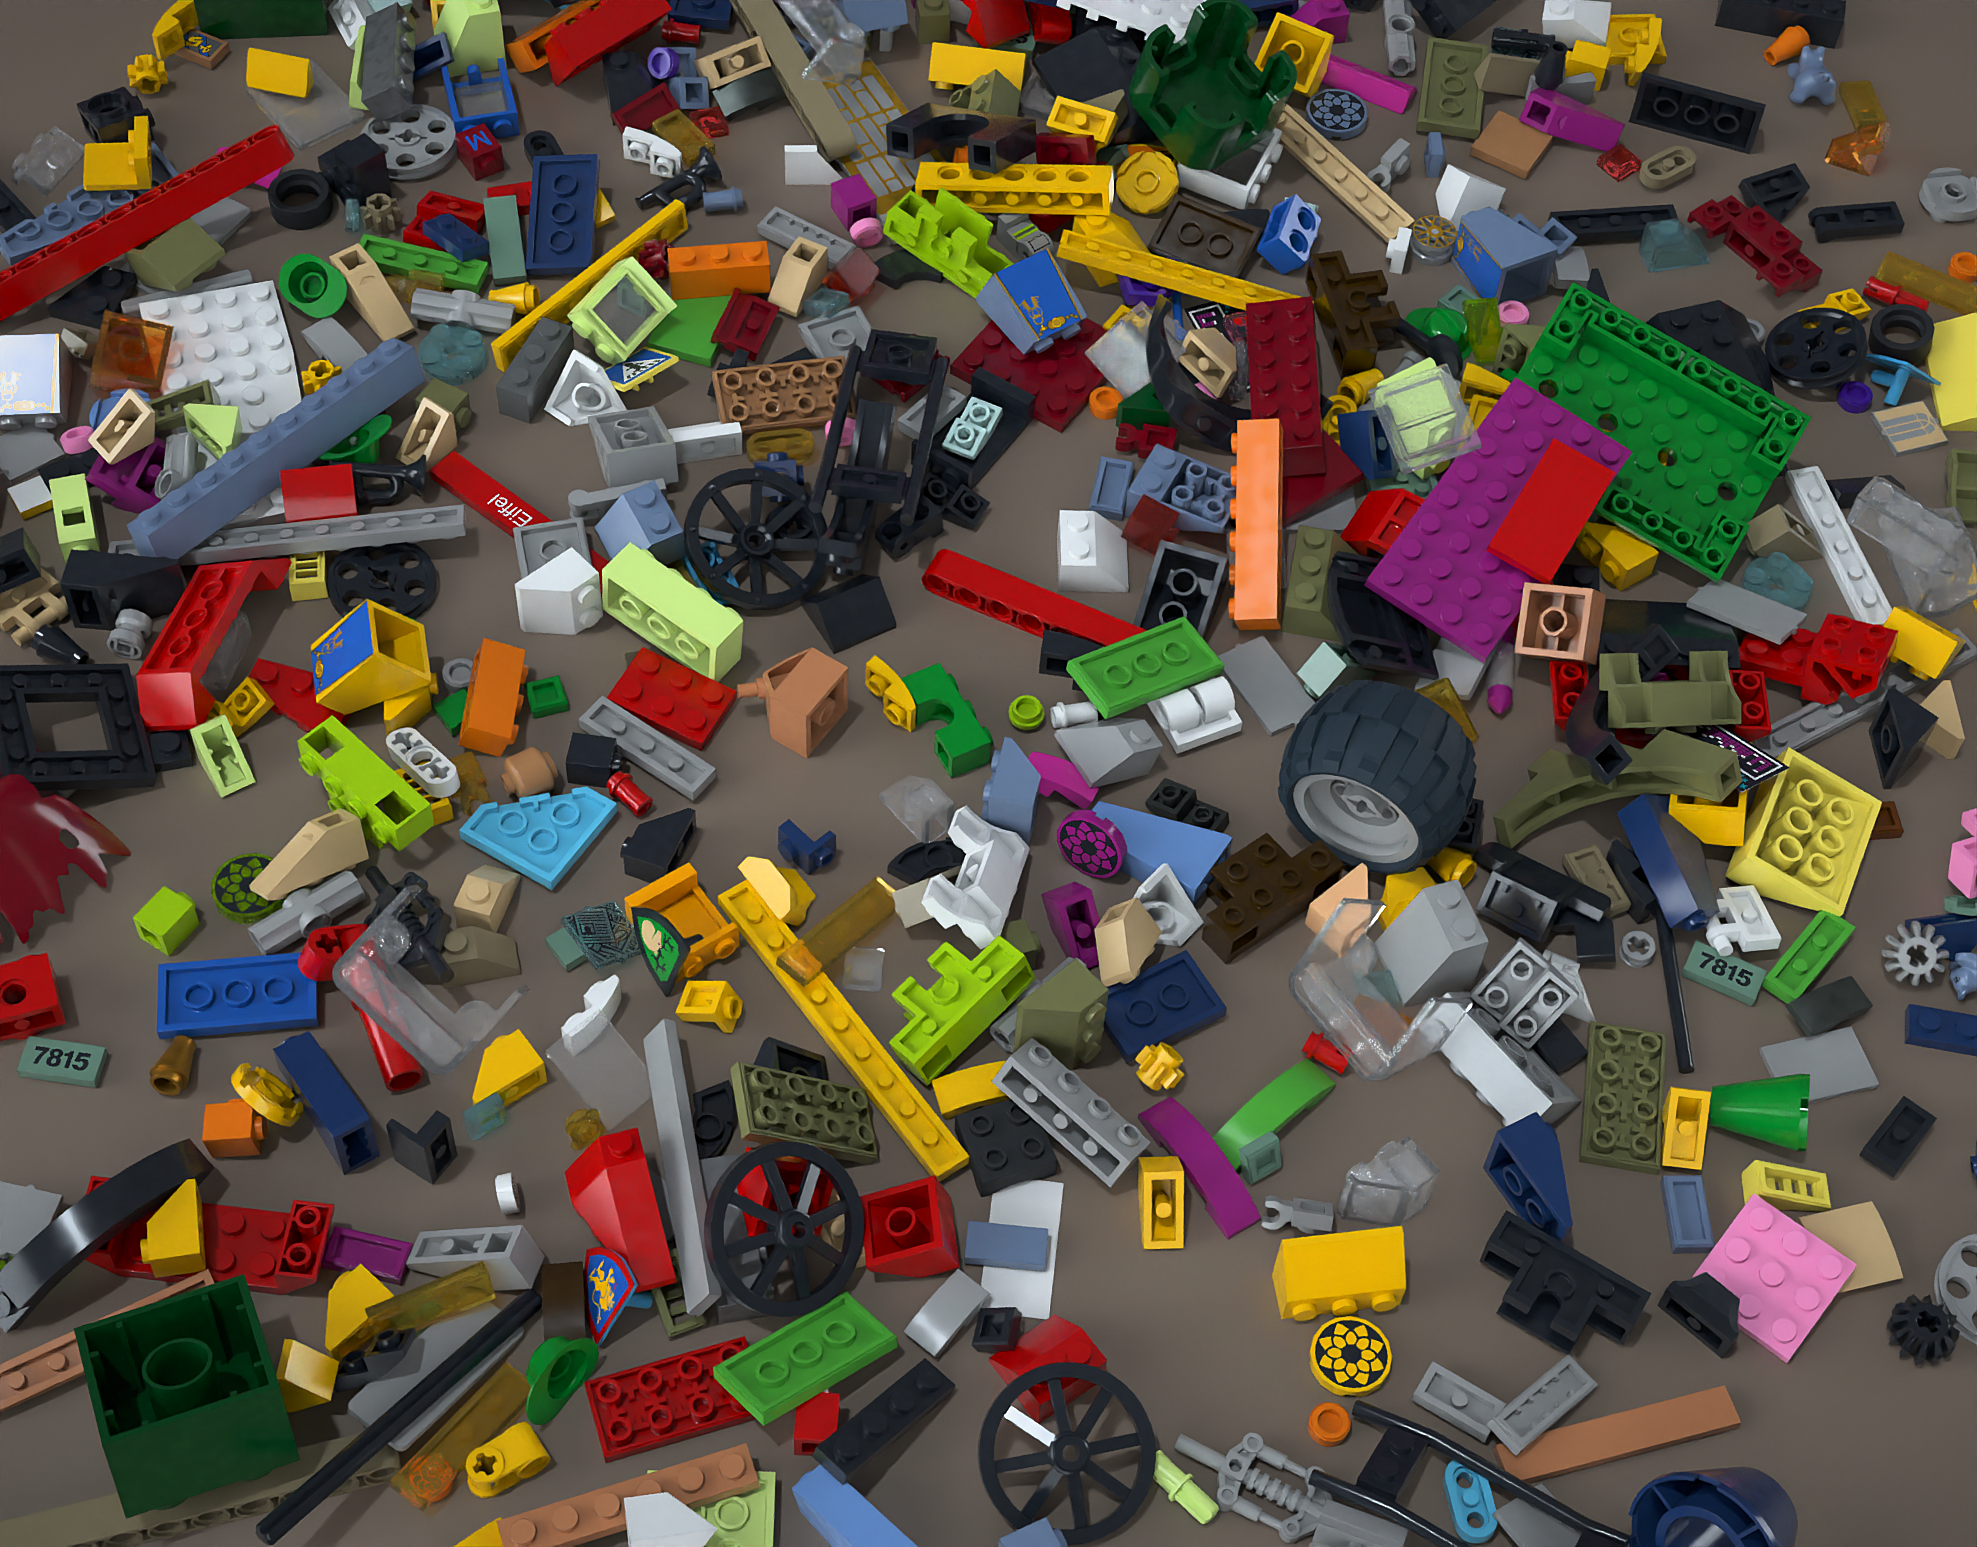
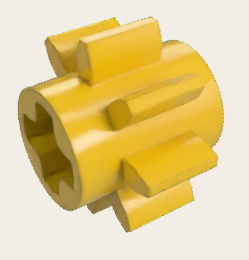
(147, 74)
(318, 375)
(1159, 1066)

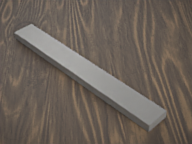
(1820, 721)
(680, 1165)

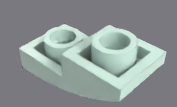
(973, 429)

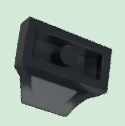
(1704, 1310)

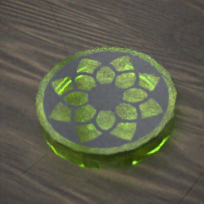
(232, 890)

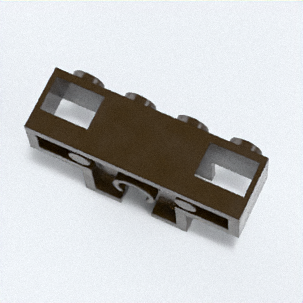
(1351, 311)
(1263, 891)

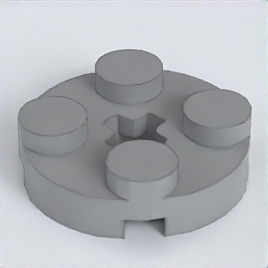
(1944, 206)

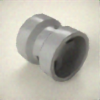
(129, 636)

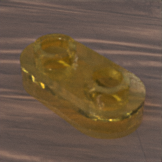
(795, 441)

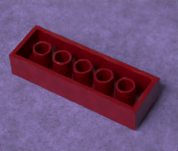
(1287, 378)

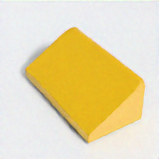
(279, 73)

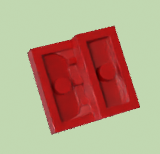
(435, 204)
(318, 493)

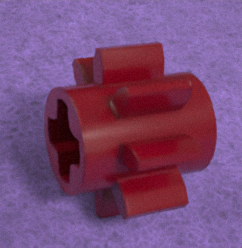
(655, 258)

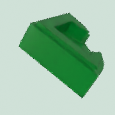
(451, 711)

